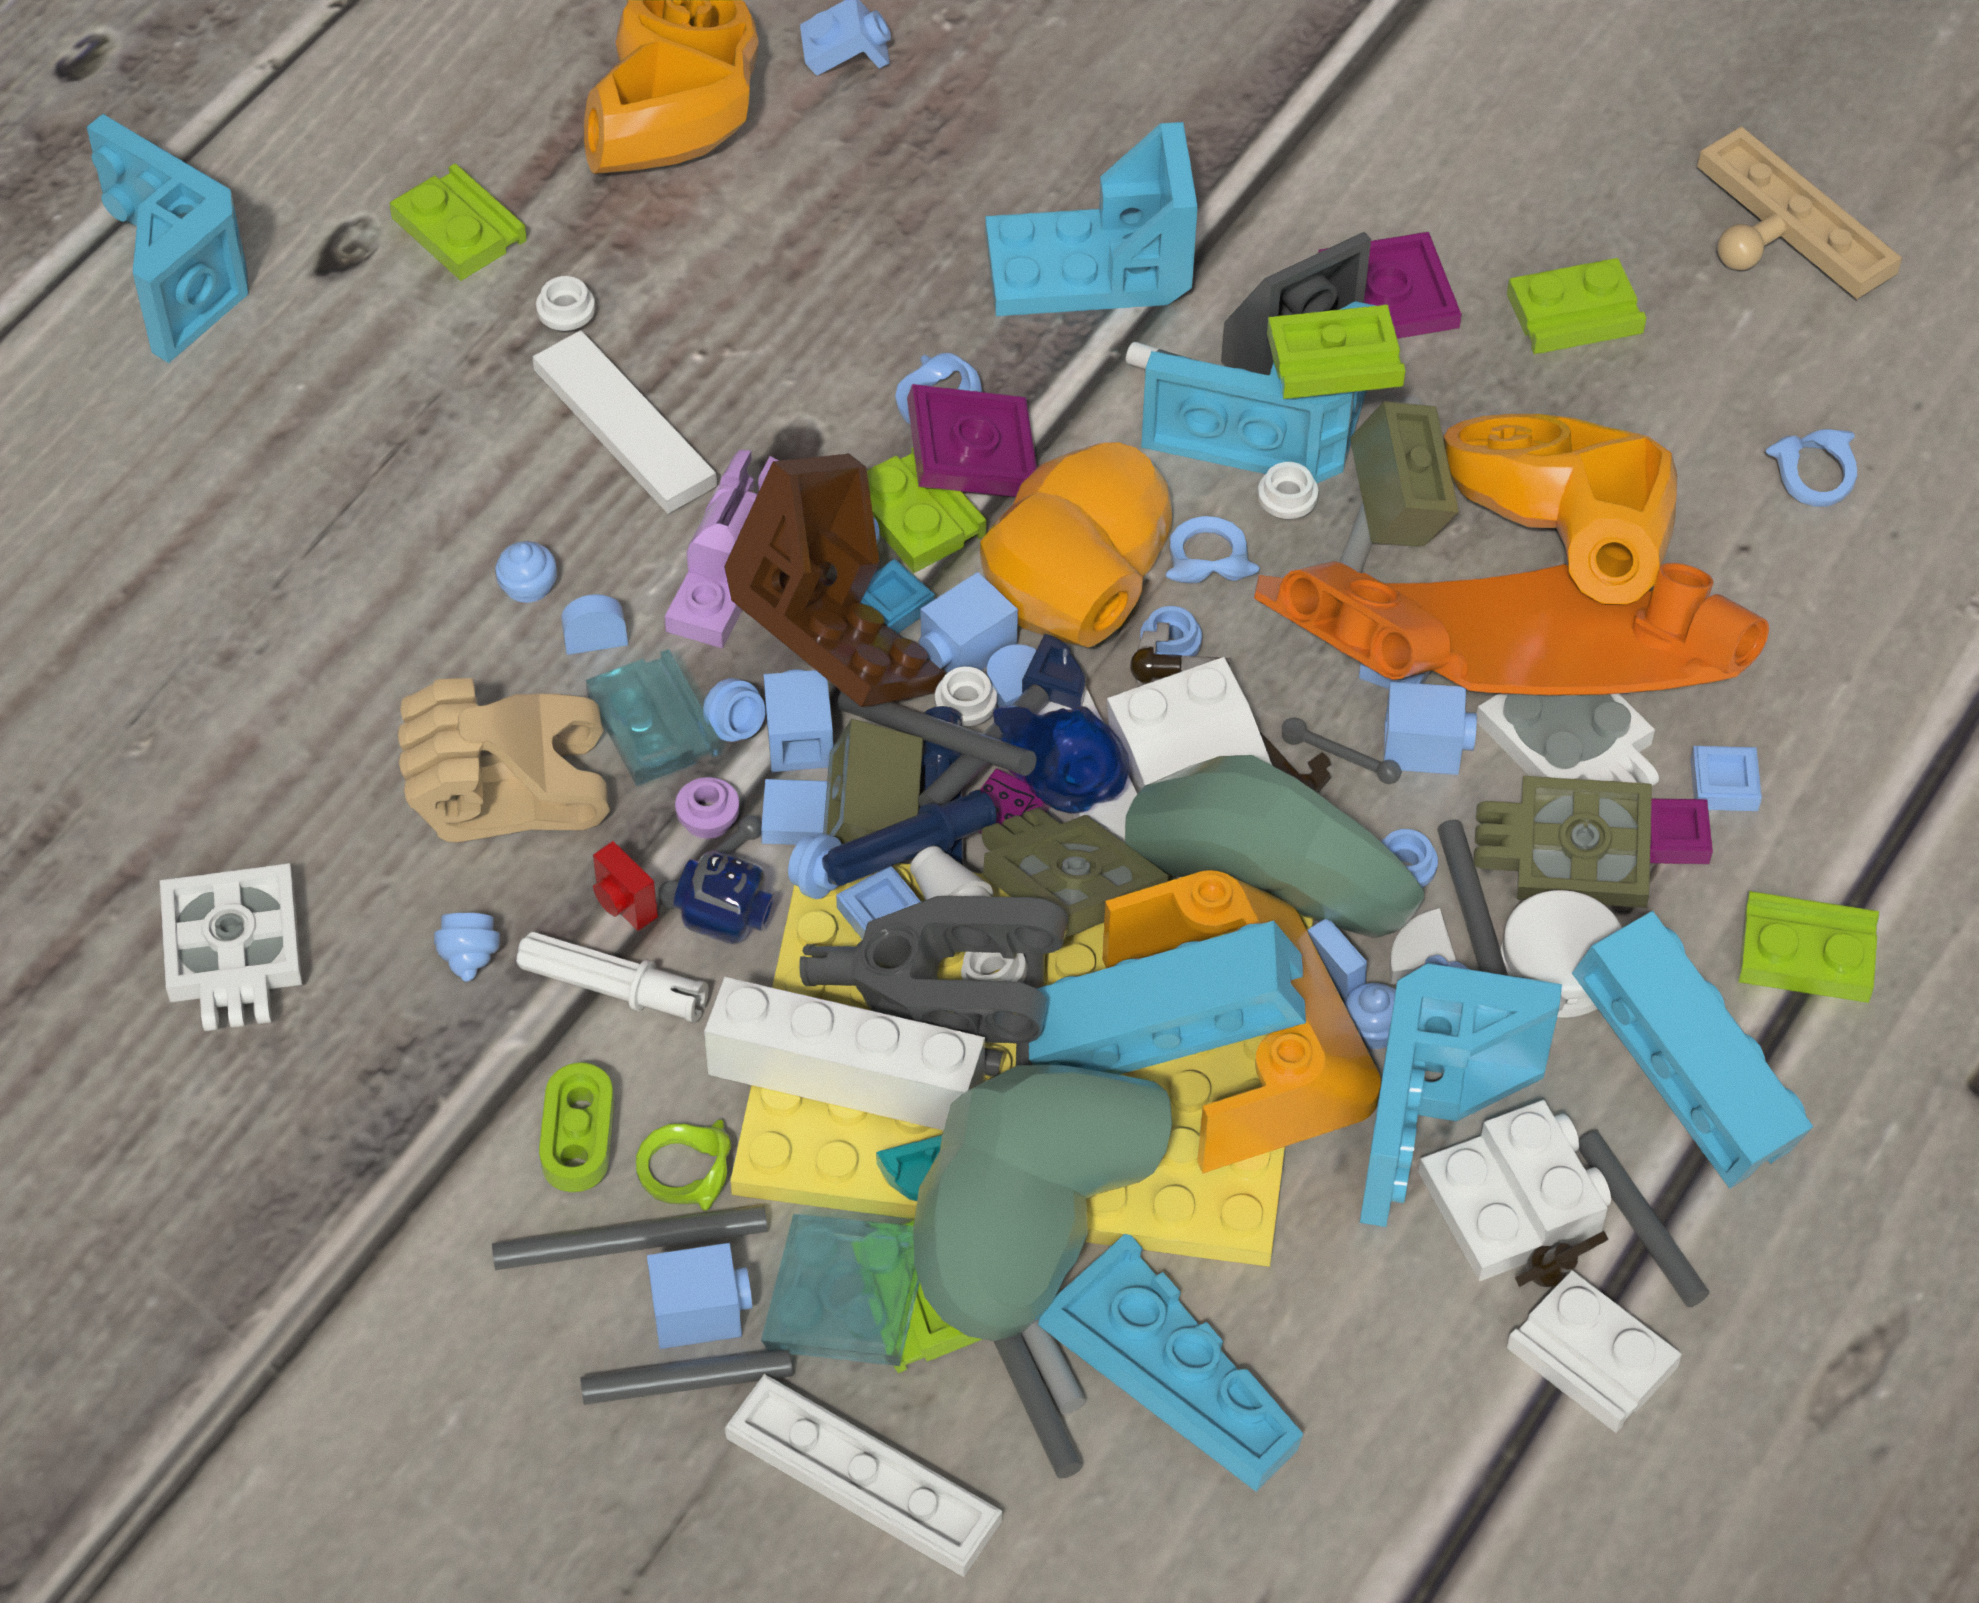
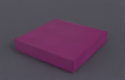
(1412, 283)
(970, 440)

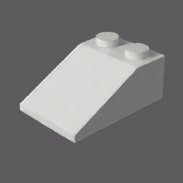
(1184, 722)

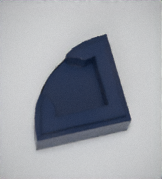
(1056, 673)

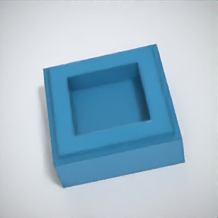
(897, 595)

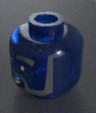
(723, 897)

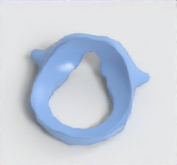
(932, 372)
(1836, 443)
(1196, 570)

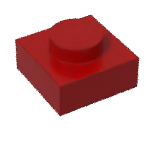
(624, 887)

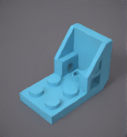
(186, 241)
(1110, 257)
(1242, 417)
(1474, 1028)

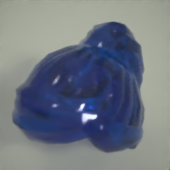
(1075, 752)

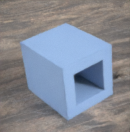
(967, 625)
(798, 720)
(1427, 727)
(697, 1295)

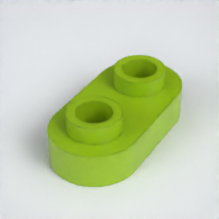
(576, 1132)

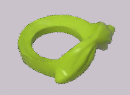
(705, 1140)

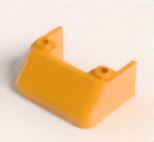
(1310, 1073)

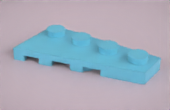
(1152, 1348)

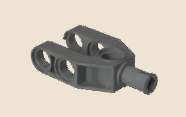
(902, 953)

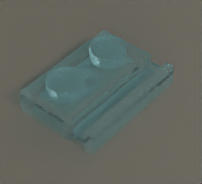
(653, 717)

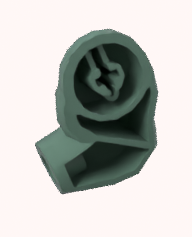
(1275, 836)

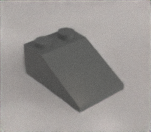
(1312, 285)

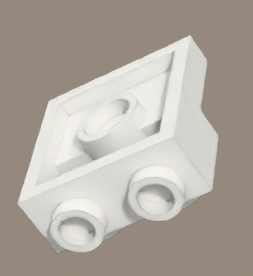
(1516, 1189)

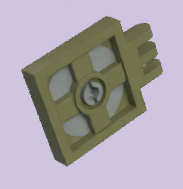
(1571, 838)
(1066, 864)

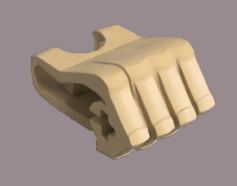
(499, 763)

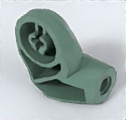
(1012, 1185)

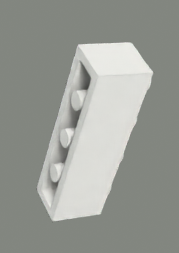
(840, 1053)

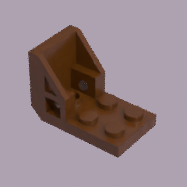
(798, 526)

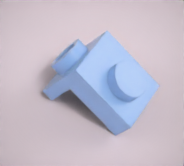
(842, 34)

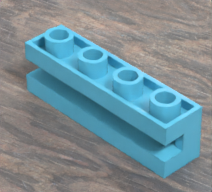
(1173, 1003)
(1692, 1048)

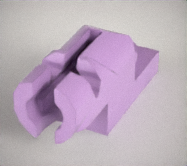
(703, 602)

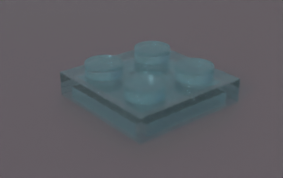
(843, 1290)

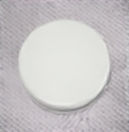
(1549, 939)

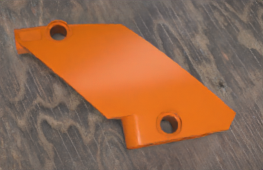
(1525, 629)

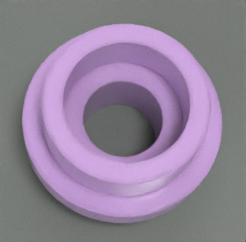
(707, 820)

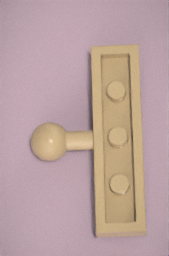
(1795, 212)

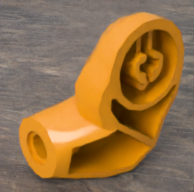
(675, 84)
(1594, 483)
(1080, 542)

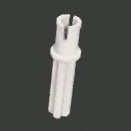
(616, 977)

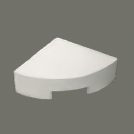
(1416, 942)

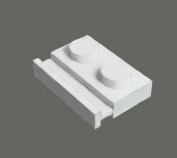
(1594, 1351)

